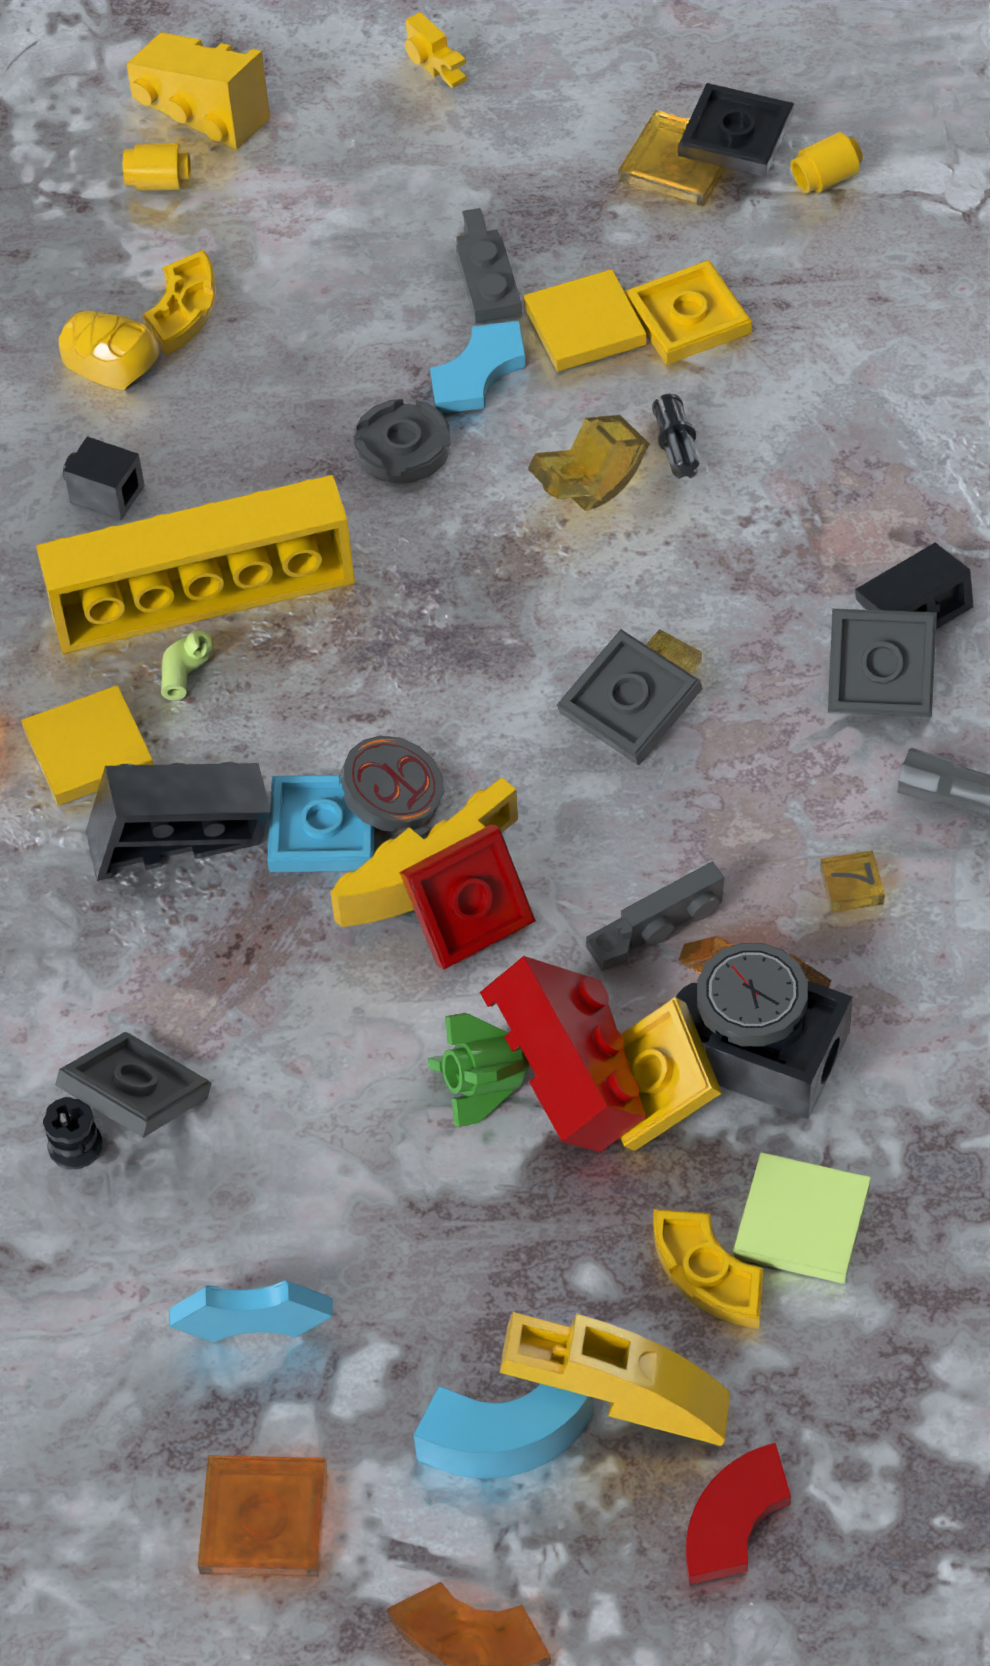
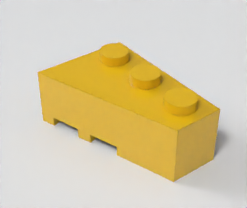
(202, 86)

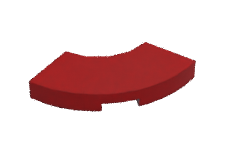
(731, 1511)

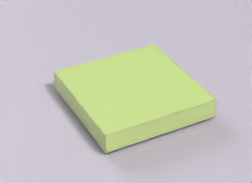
(802, 1218)

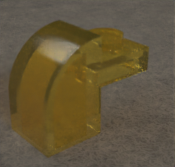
(596, 465)

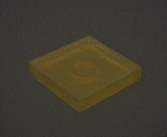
(658, 168)

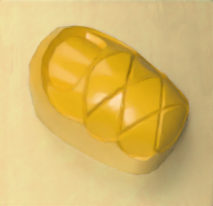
(107, 348)

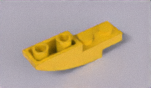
(377, 887)
(618, 1366)

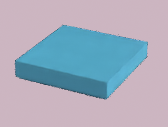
(314, 827)

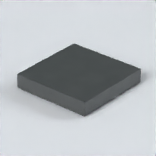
(882, 662)
(629, 696)
(133, 1084)

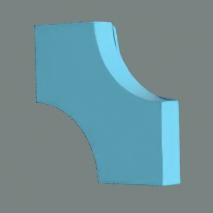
(488, 357)
(278, 1309)

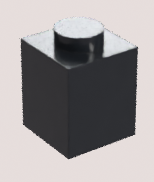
(103, 477)

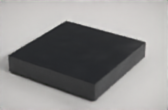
(736, 129)

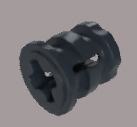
(64, 1135)

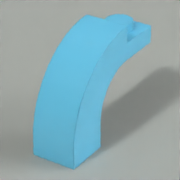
(500, 1438)

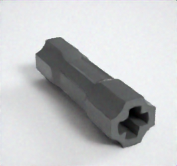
(943, 781)

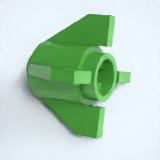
(478, 1067)

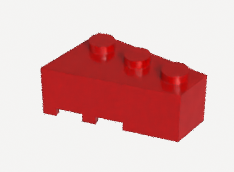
(573, 1049)

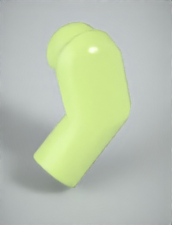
(181, 660)

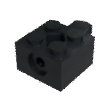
(805, 1057)

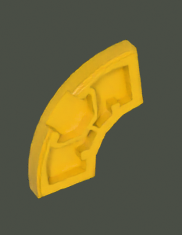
(185, 304)

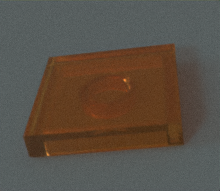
(262, 1516)

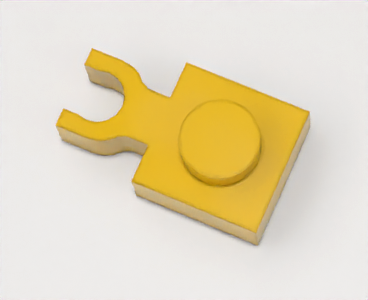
(429, 47)

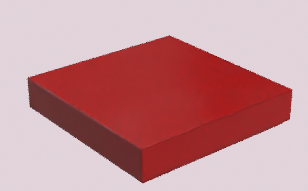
(467, 896)

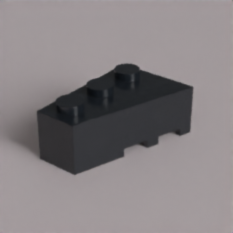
(174, 810)

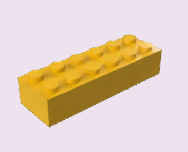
(197, 563)

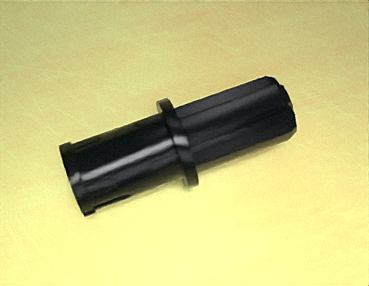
(676, 436)

